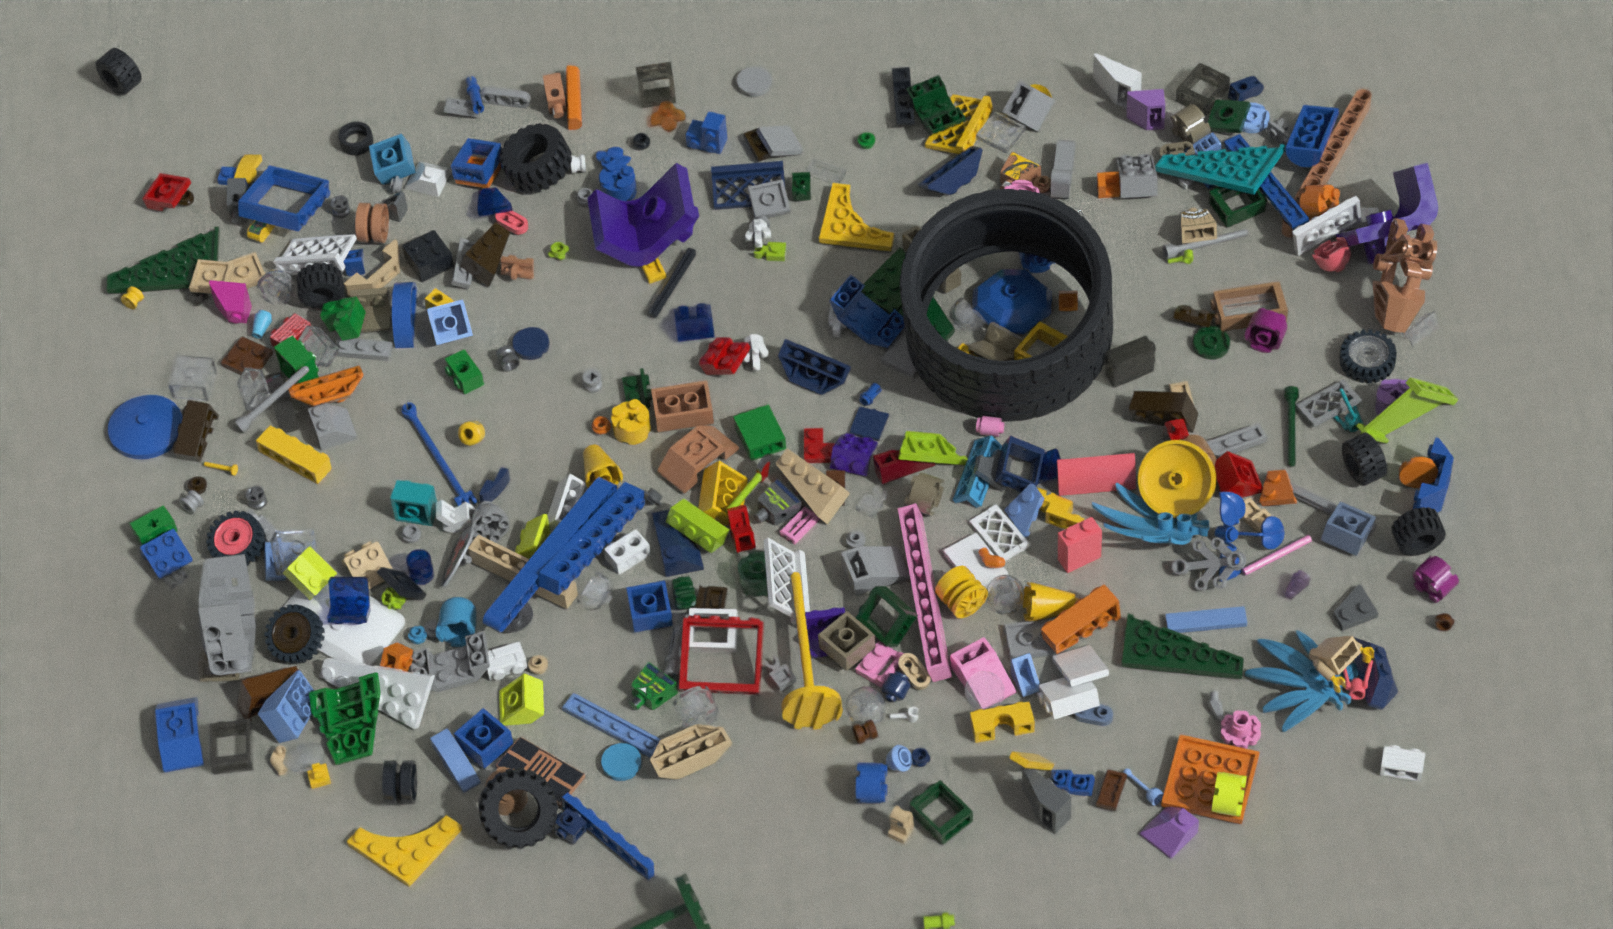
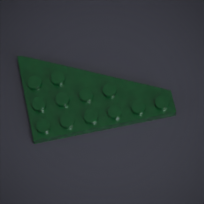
(168, 268)
(884, 291)

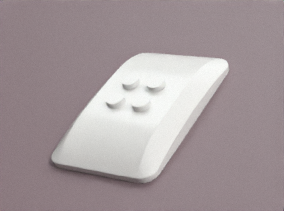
(353, 641)

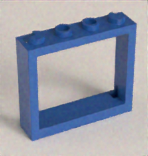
(249, 207)

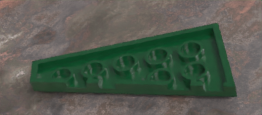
(1171, 651)

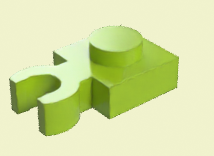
(773, 251)

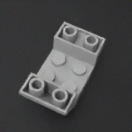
(454, 666)

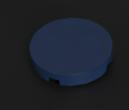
(531, 343)

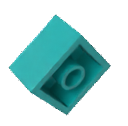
(414, 502)

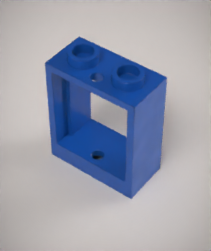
(480, 173)

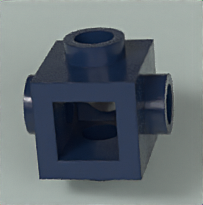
(570, 826)

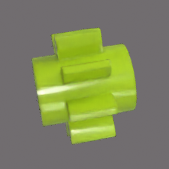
(392, 599)

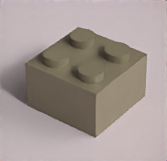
(846, 641)

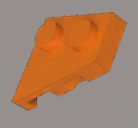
(1277, 489)

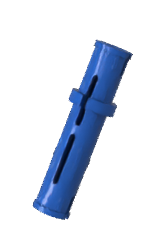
(473, 91)

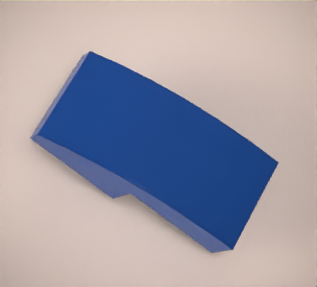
(1073, 783)

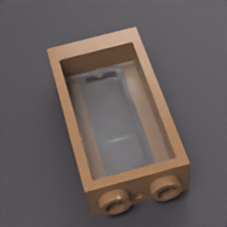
(1237, 305)

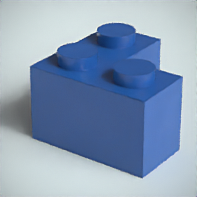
(708, 135)

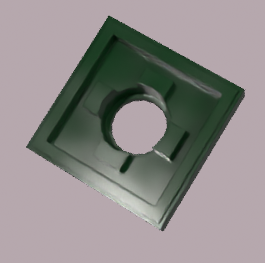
(1229, 124)

